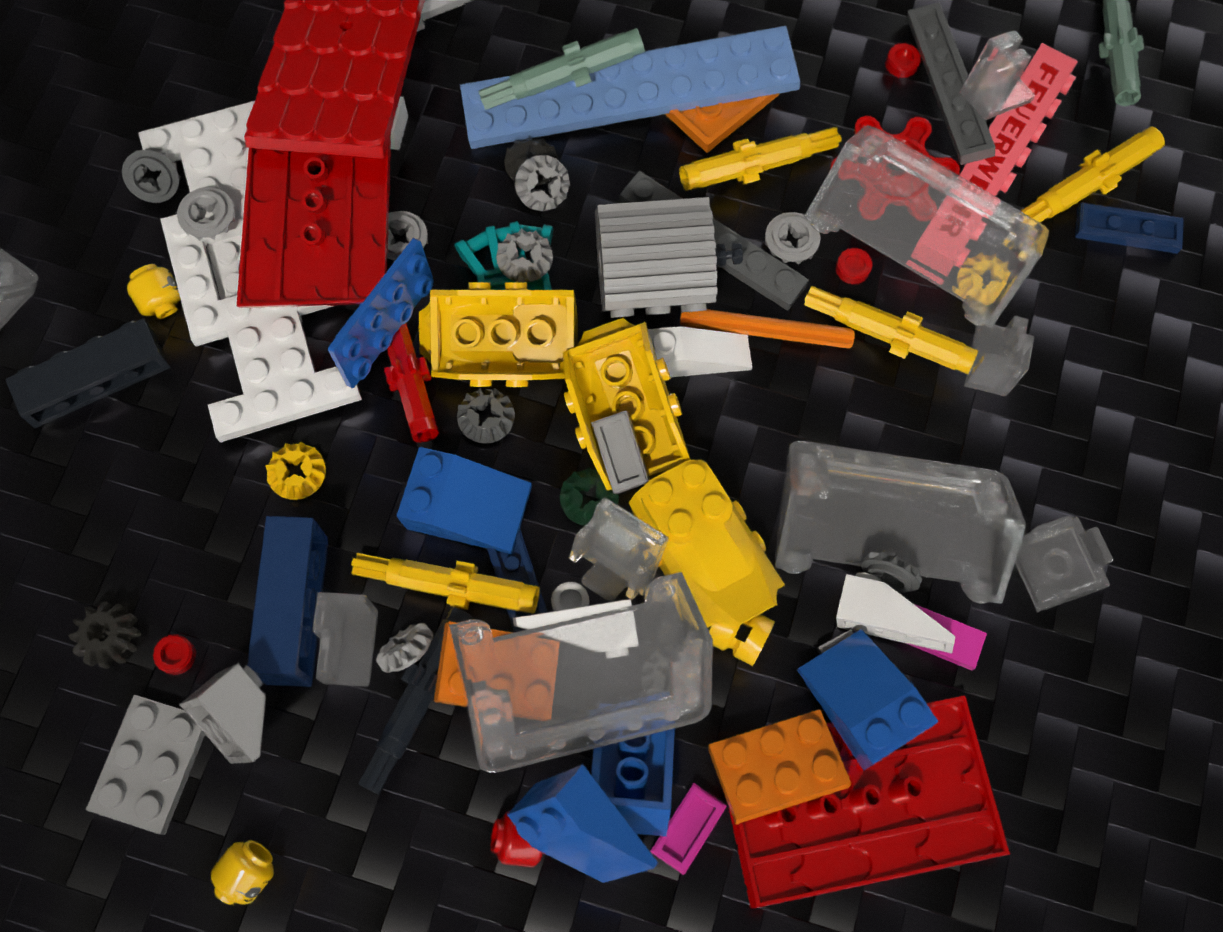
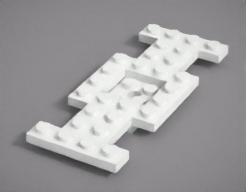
(265, 342)

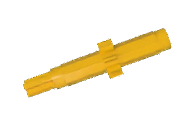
(751, 159)
(1096, 173)
(903, 334)
(458, 584)

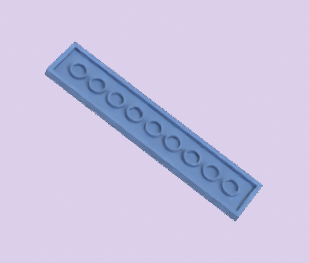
(641, 87)

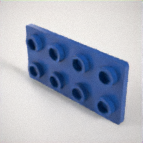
(382, 314)

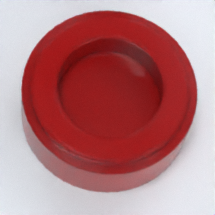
(902, 60)
(853, 266)
(174, 654)

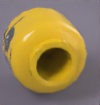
(153, 291)
(242, 872)

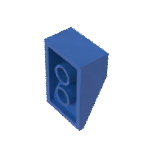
(463, 501)
(866, 698)
(638, 779)
(580, 827)

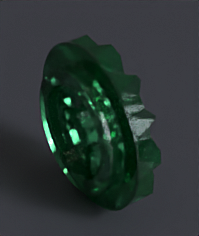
(572, 500)

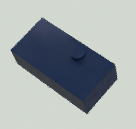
(286, 599)

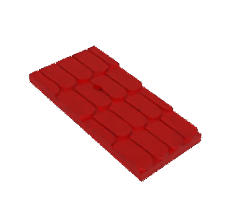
(334, 77)
(310, 233)
(897, 819)

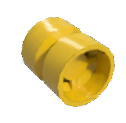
(747, 651)

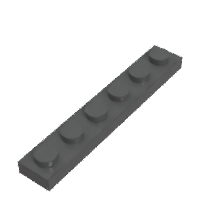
(947, 76)
(758, 267)

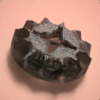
(519, 153)

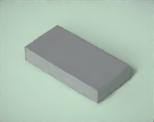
(620, 452)

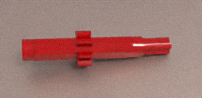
(408, 377)

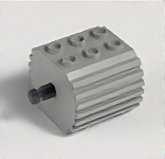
(658, 256)

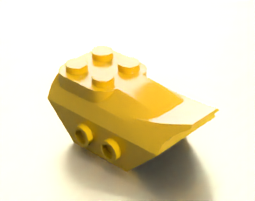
(498, 333)
(618, 372)
(709, 543)

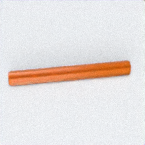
(769, 327)

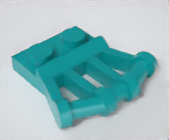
(491, 237)

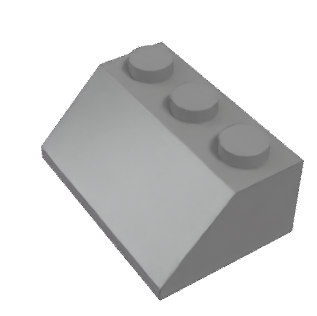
(230, 712)

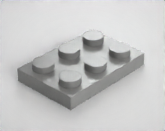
(147, 766)

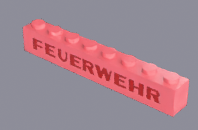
(1013, 130)

